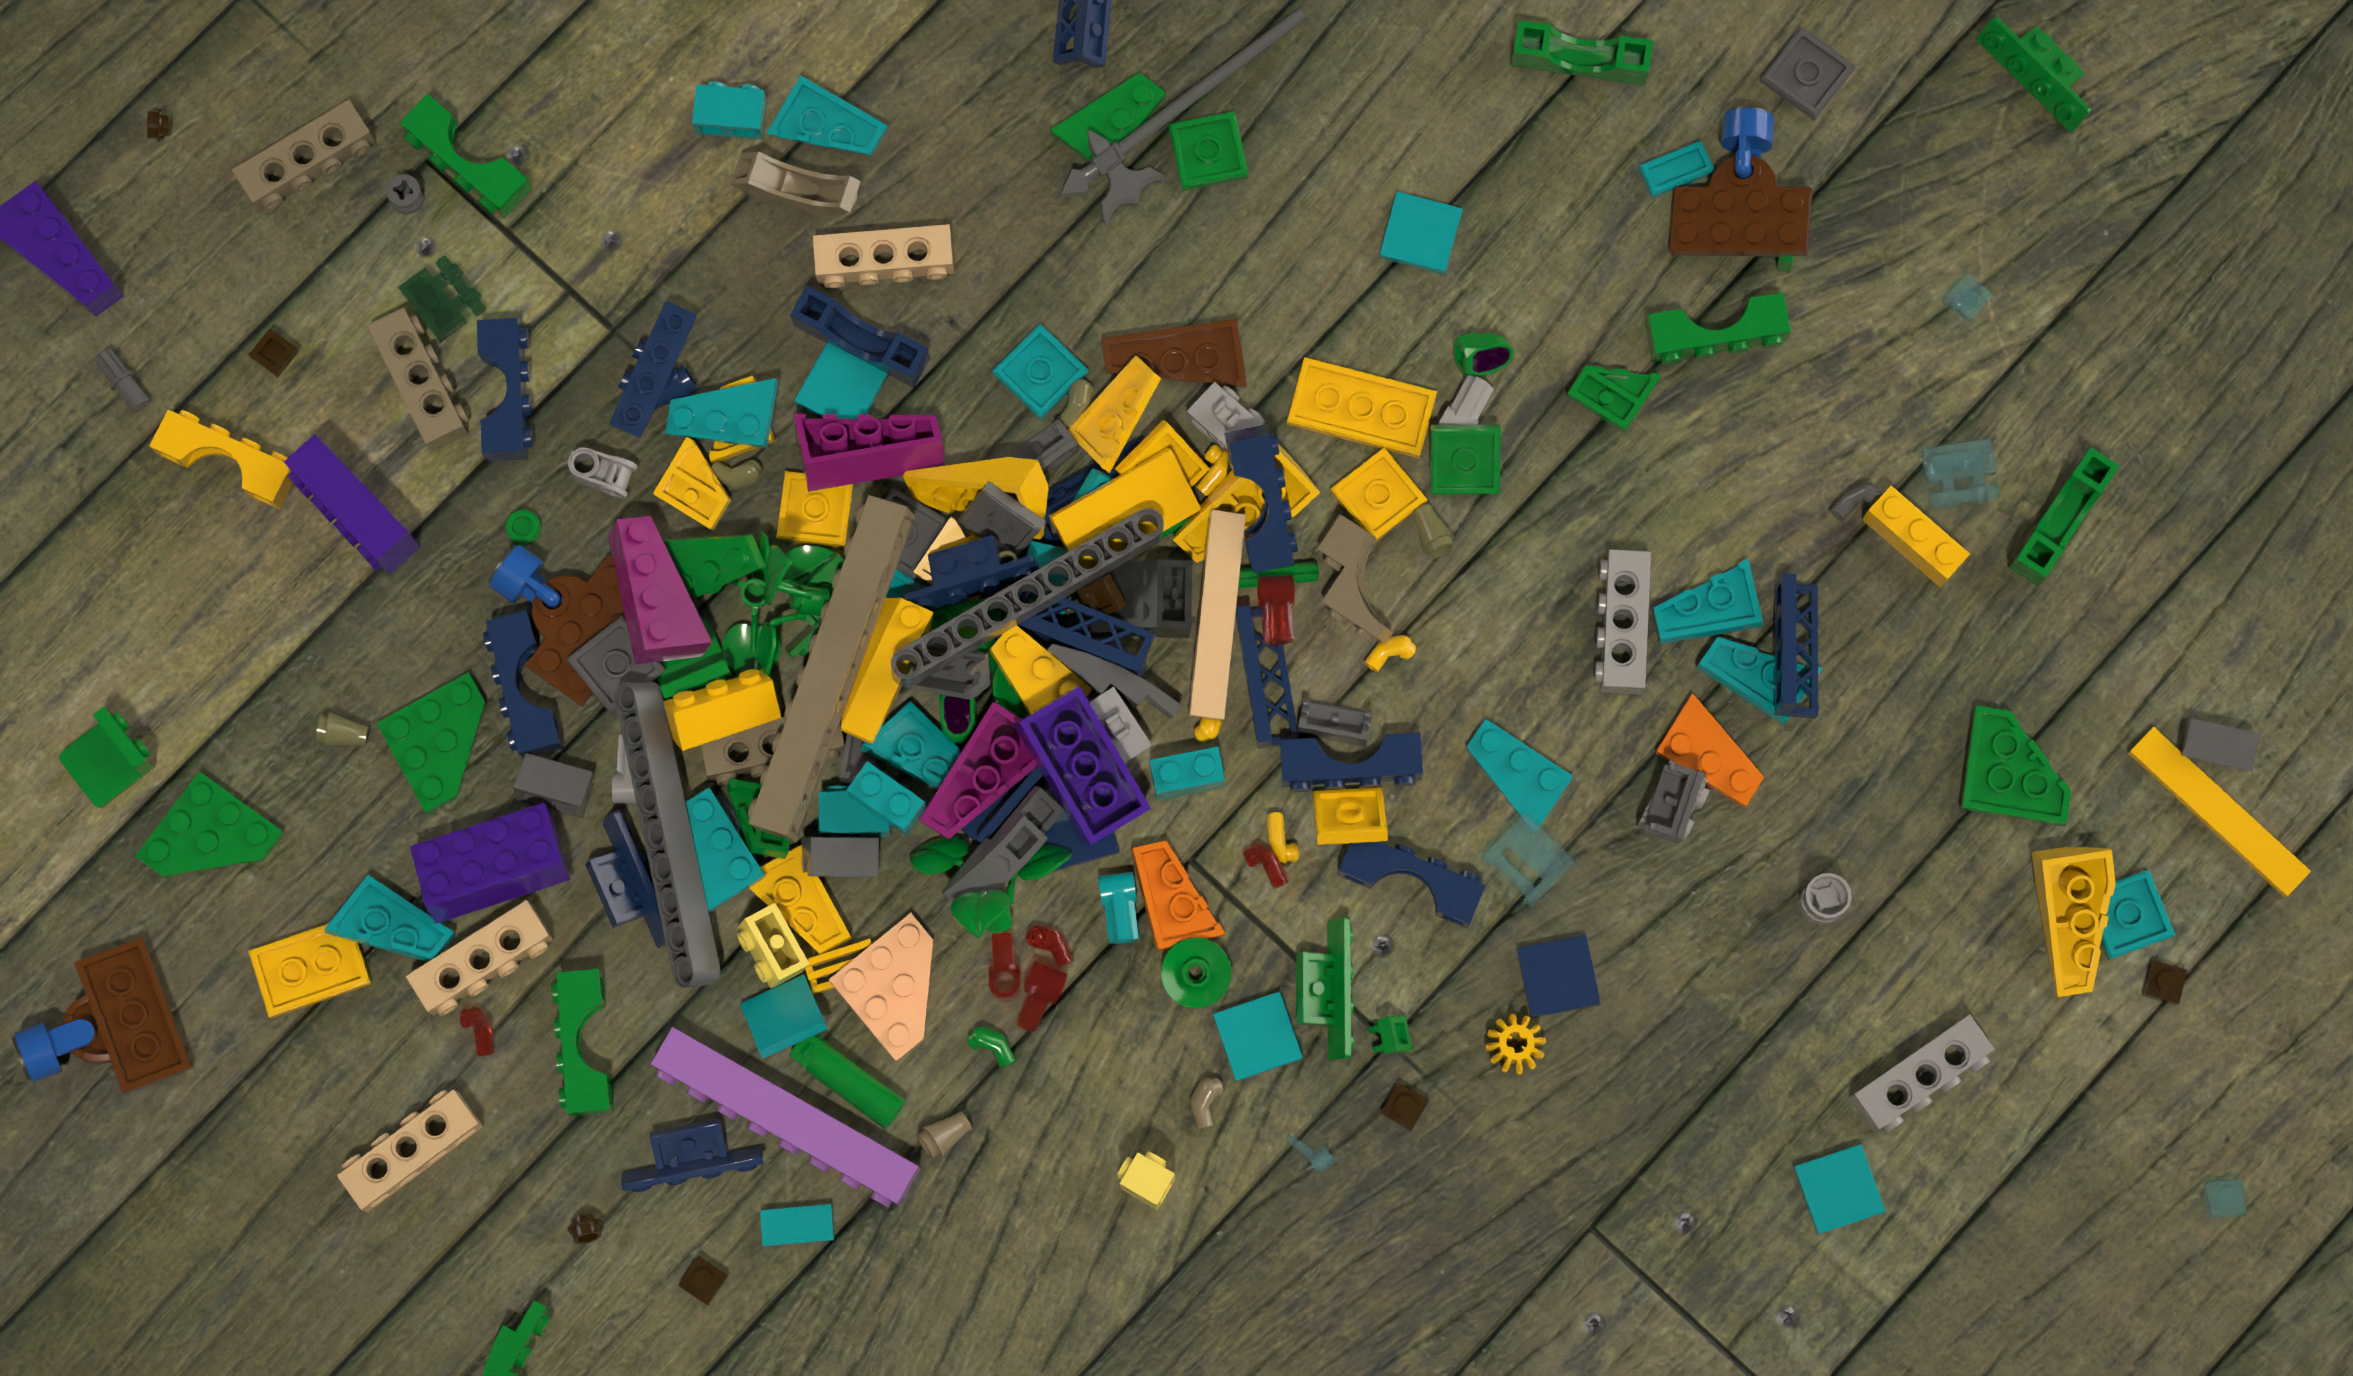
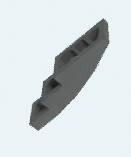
(1103, 674)

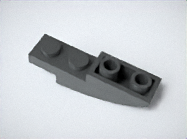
(1009, 849)

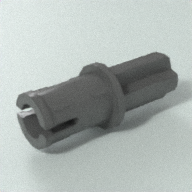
(122, 380)

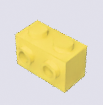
(772, 946)
(1146, 1178)

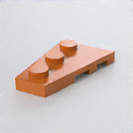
(1704, 746)
(1170, 898)

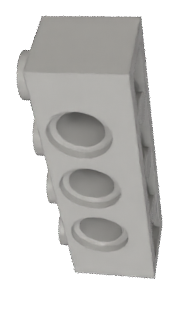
(1634, 569)
(1963, 1036)

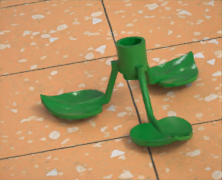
(802, 599)
(741, 640)
(988, 908)

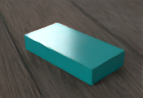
(1676, 169)
(797, 1225)

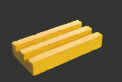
(819, 959)

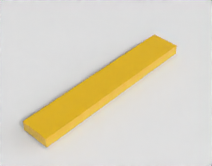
(2219, 812)

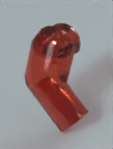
(1269, 861)
(1052, 941)
(481, 1029)

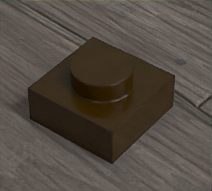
(273, 353)
(1102, 595)
(2164, 982)
(1404, 1107)
(703, 1280)

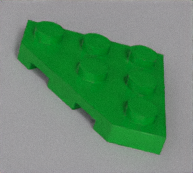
(436, 740)
(2010, 773)
(207, 833)

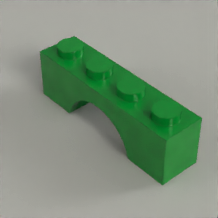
(1615, 59)
(495, 182)
(1675, 336)
(2064, 516)
(579, 997)

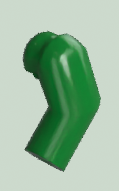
(992, 1040)

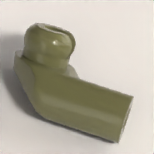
(1078, 400)
(739, 476)

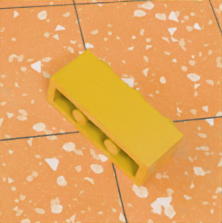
(1915, 536)
(722, 709)

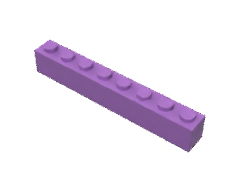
(786, 1117)

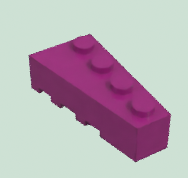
(865, 448)
(653, 596)

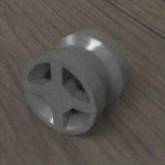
(409, 200)

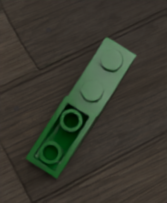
(512, 1346)

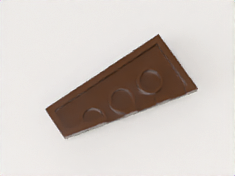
(1185, 353)

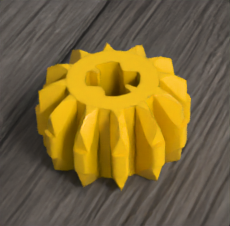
(1523, 1035)

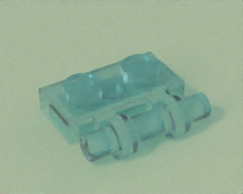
(1960, 462)

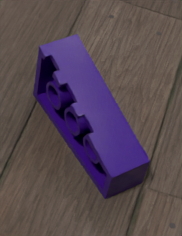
(46, 240)

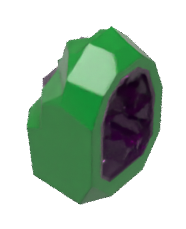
(1481, 353)
(957, 717)

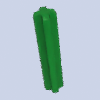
(1301, 572)

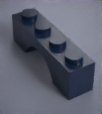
(833, 324)
(506, 431)
(1267, 539)
(513, 643)
(1307, 765)
(1453, 893)

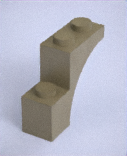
(804, 189)
(1348, 548)

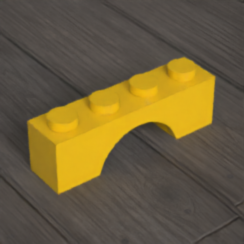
(186, 441)

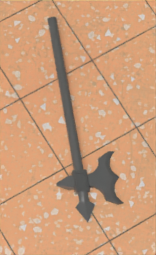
(1125, 184)

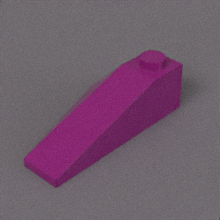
(982, 773)

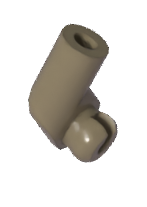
(1202, 1099)

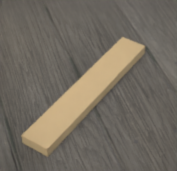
(1216, 615)

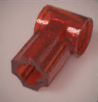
(1276, 598)

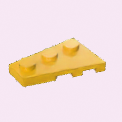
(1114, 413)
(1033, 670)
(802, 902)

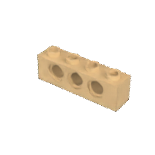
(866, 245)
(429, 978)
(460, 1125)

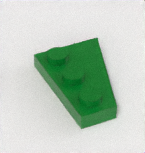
(1111, 115)
(713, 561)

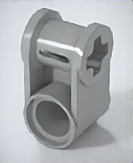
(609, 472)

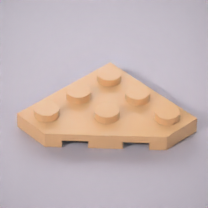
(890, 986)

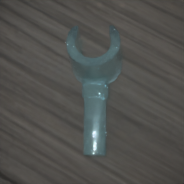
(1320, 1160)

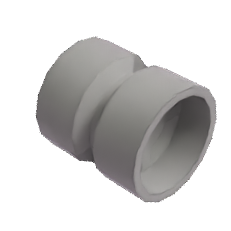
(1825, 898)

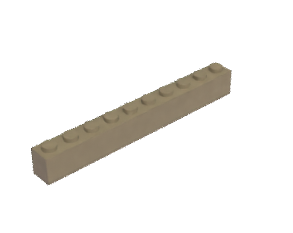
(831, 668)

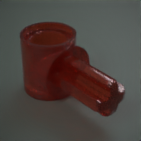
(1003, 965)
(1043, 988)

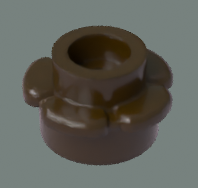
(157, 125)
(585, 1229)

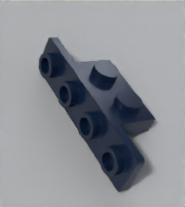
(653, 367)
(968, 572)
(624, 882)
(690, 1153)

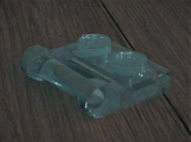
(1537, 851)

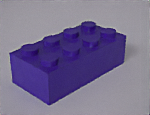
(357, 511)
(1082, 766)
(490, 863)

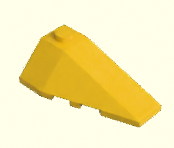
(957, 485)
(1244, 497)
(874, 687)
(2074, 904)

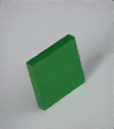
(1208, 151)
(1465, 459)

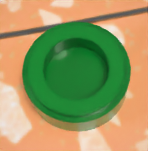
(523, 527)

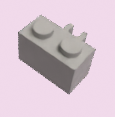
(1220, 413)
(1120, 724)

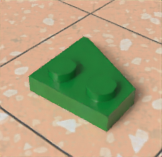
(1612, 394)
(759, 842)

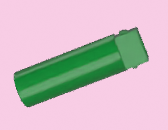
(848, 1080)

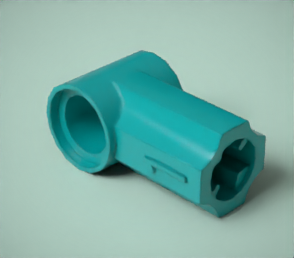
(1118, 898)

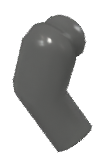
(1853, 497)

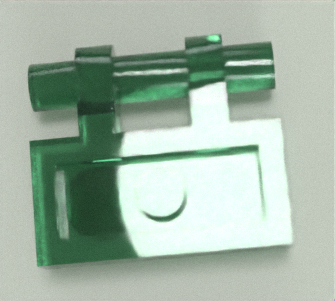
(432, 303)

